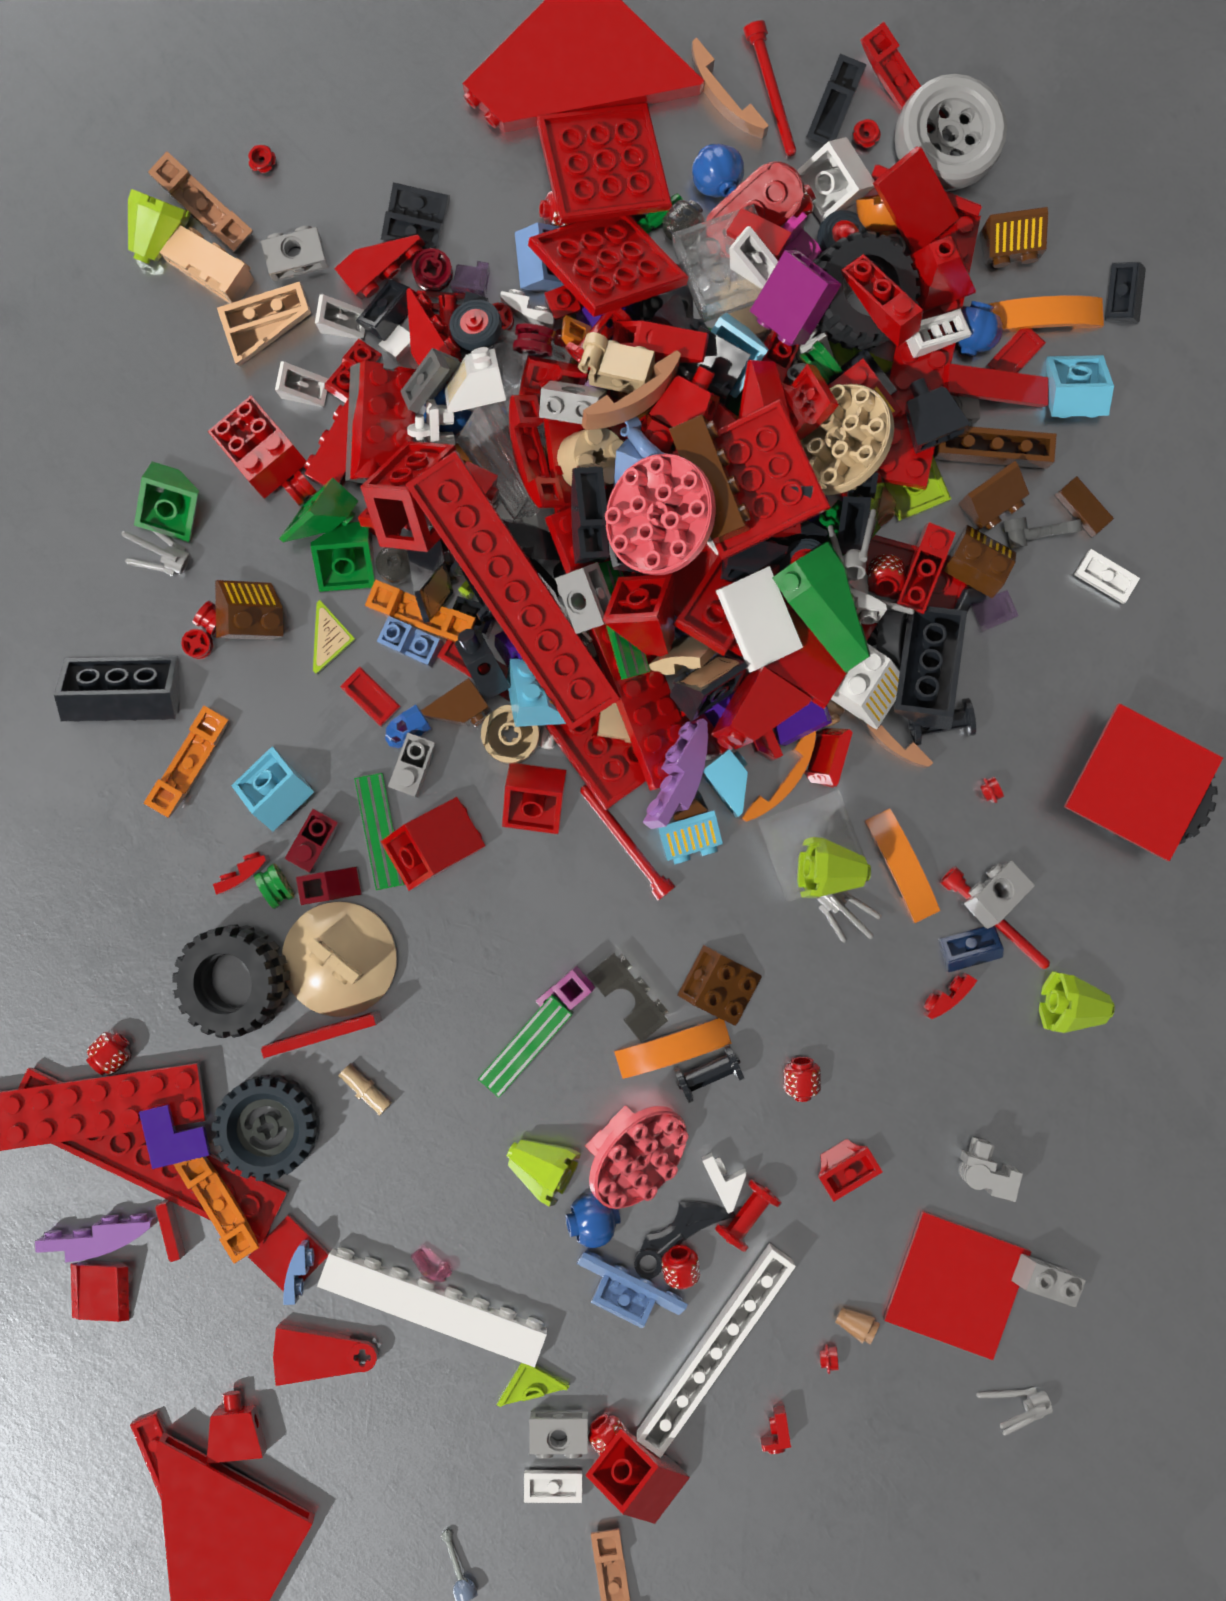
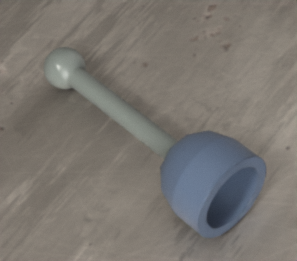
(464, 1588)

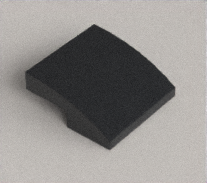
(415, 213)

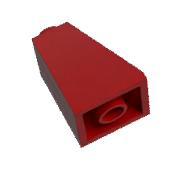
(757, 707)
(432, 843)
(636, 1478)

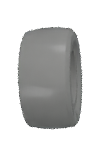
(959, 97)

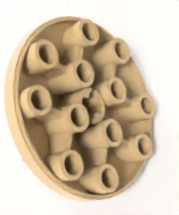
(851, 440)
(339, 959)

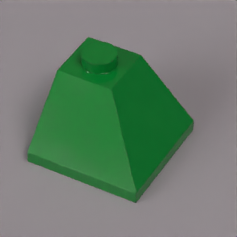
(166, 502)
(322, 512)
(344, 558)

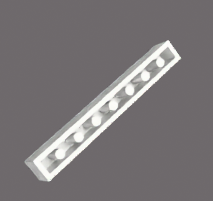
(432, 1306)
(715, 1350)

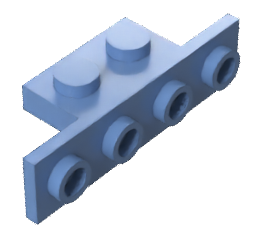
(625, 1294)

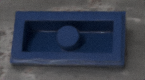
(971, 948)

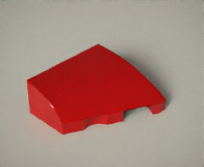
(540, 371)

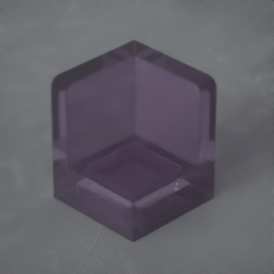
(471, 279)
(995, 611)

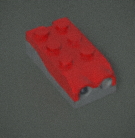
(375, 417)

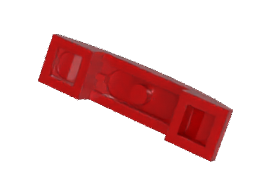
(890, 66)
(529, 452)

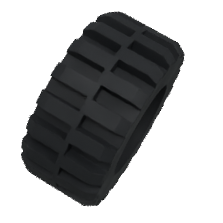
(840, 318)
(196, 985)

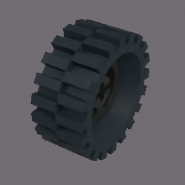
(237, 1135)

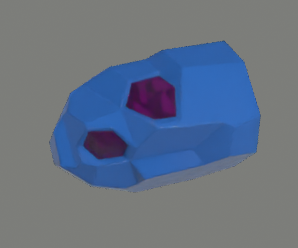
(409, 721)

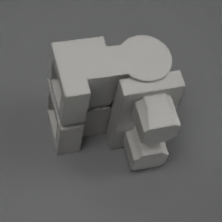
(981, 1173)

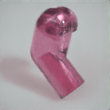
(430, 1270)

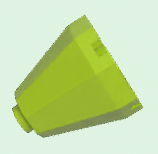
(151, 225)
(830, 868)
(1073, 1004)
(543, 1168)

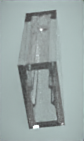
(489, 446)

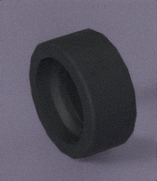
(892, 635)

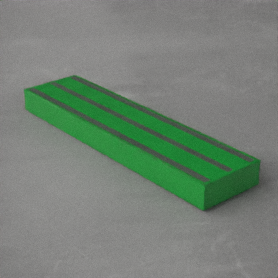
(628, 657)
(377, 826)
(525, 1045)

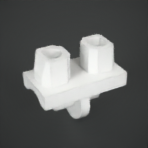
(435, 416)

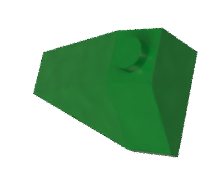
(822, 598)

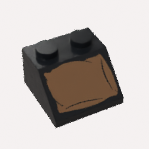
(431, 578)
(707, 685)

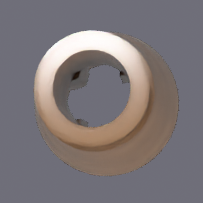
(858, 1325)

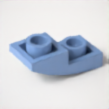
(410, 641)
(299, 1265)

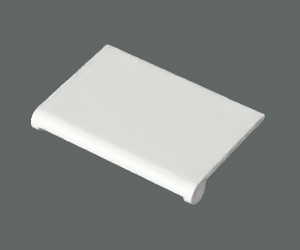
(759, 619)

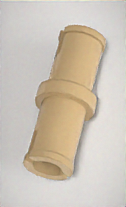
(365, 1089)

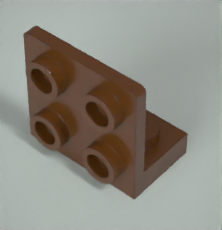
(719, 985)

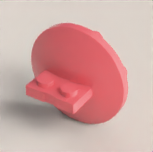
(660, 514)
(636, 1155)

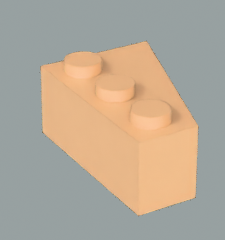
(208, 264)
(262, 319)

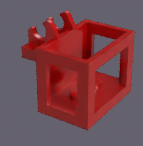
(392, 504)

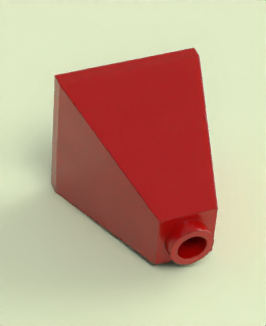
(941, 274)
(644, 612)

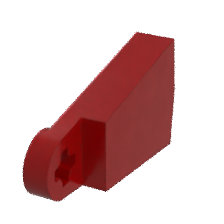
(316, 1354)

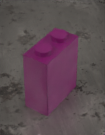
(794, 298)

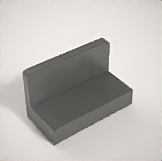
(429, 379)

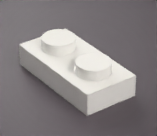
(1107, 576)
(553, 1486)

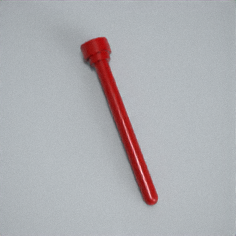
(756, 34)
(954, 880)
(660, 885)

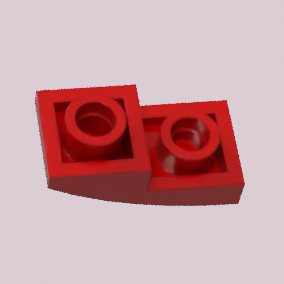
(339, 381)
(252, 864)
(941, 1002)

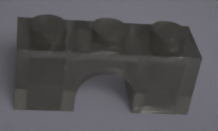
(647, 1014)

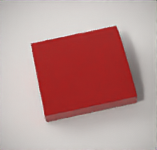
(809, 401)

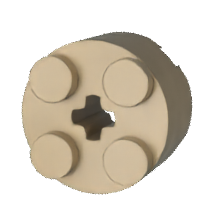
(589, 449)
(498, 746)

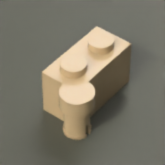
(616, 365)

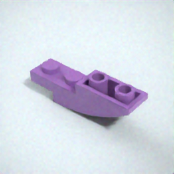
(685, 769)
(106, 1237)

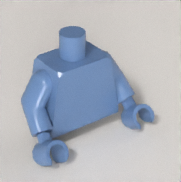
(633, 449)

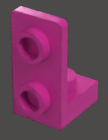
(800, 239)

